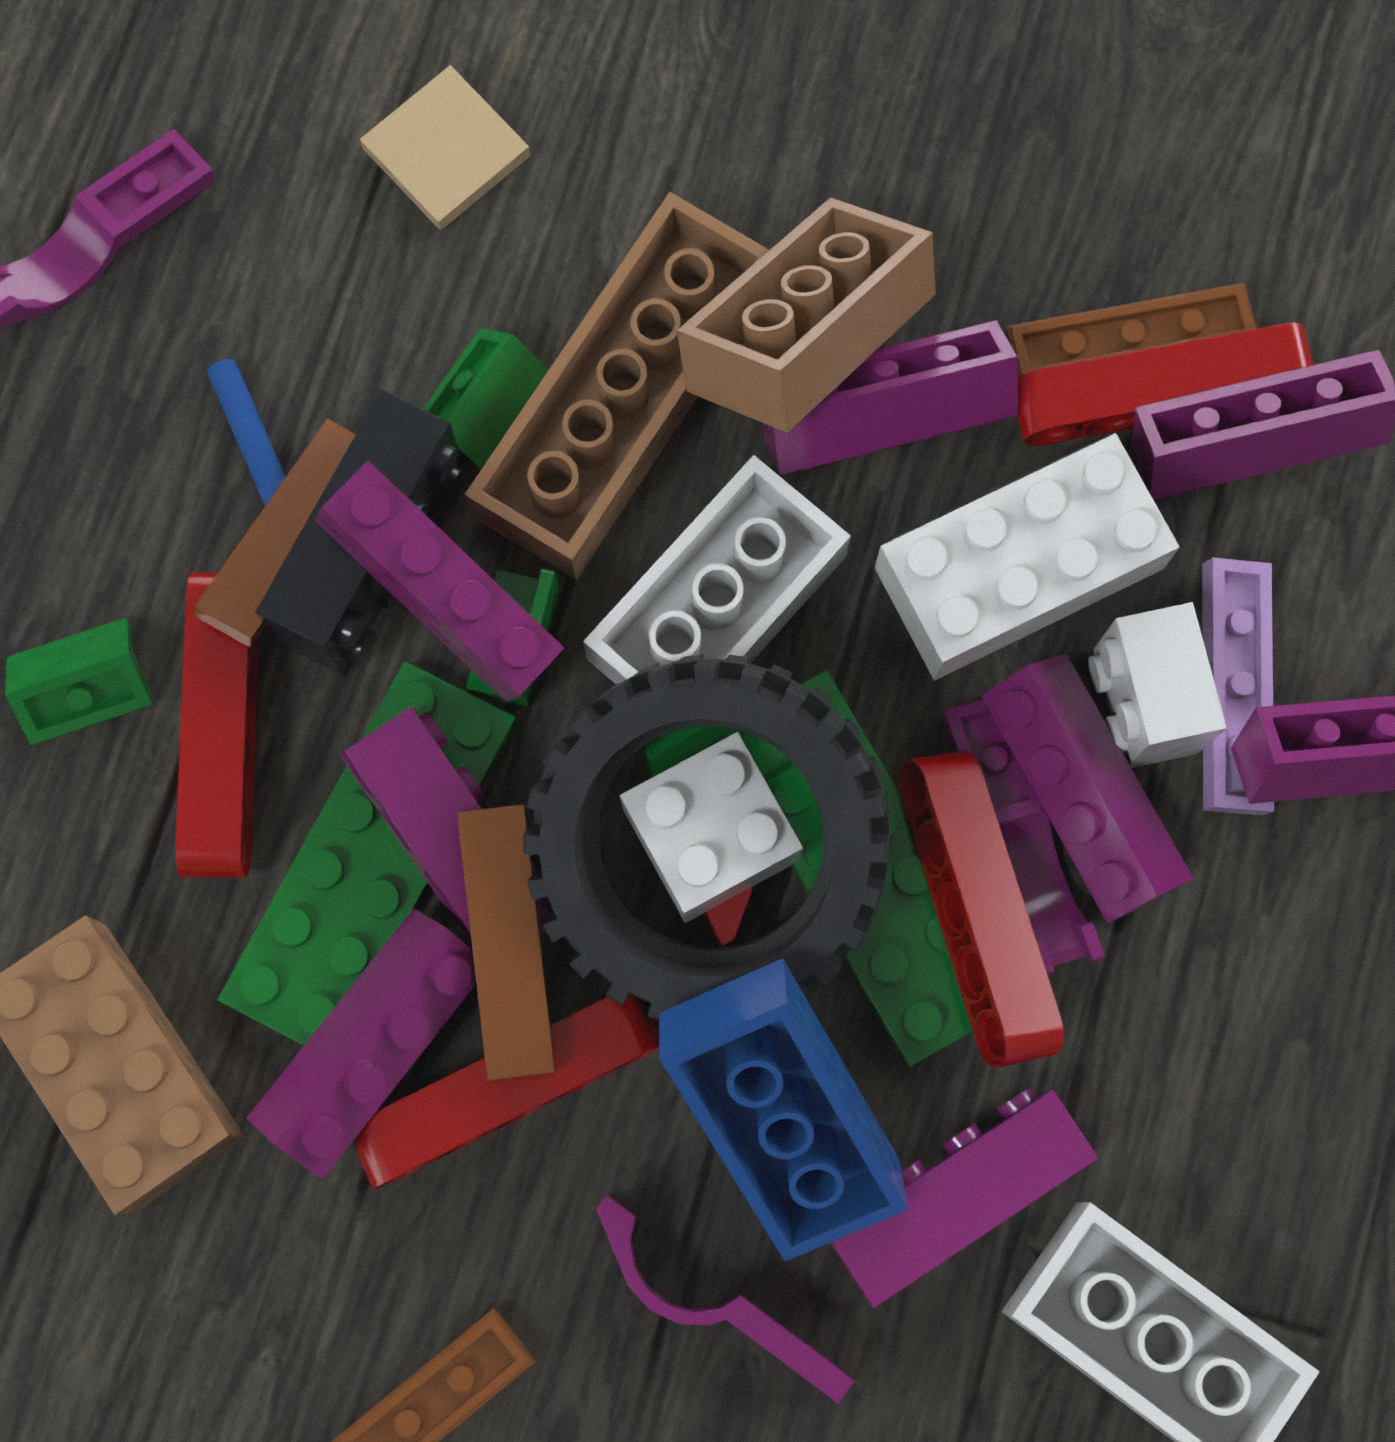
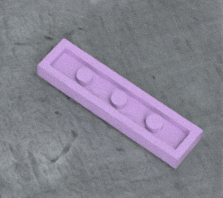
(1241, 662)

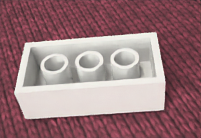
(1025, 556)
(724, 579)
(1156, 1336)

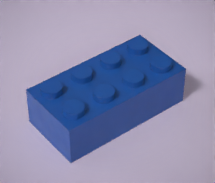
(782, 1110)

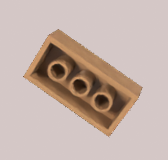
(807, 313)
(111, 1067)

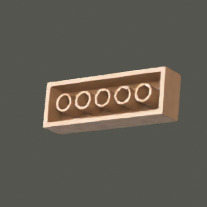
(609, 393)

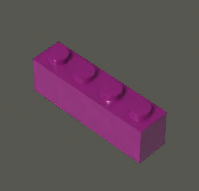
(906, 397)
(1264, 424)
(438, 582)
(1317, 749)
(1086, 786)
(419, 801)
(366, 1044)
(967, 1193)

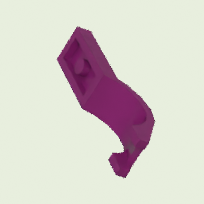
(101, 223)
(1054, 916)
(738, 1310)

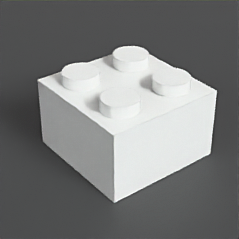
(1157, 685)
(711, 827)

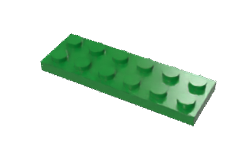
(353, 874)
(904, 954)

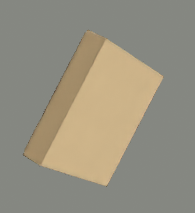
(445, 147)

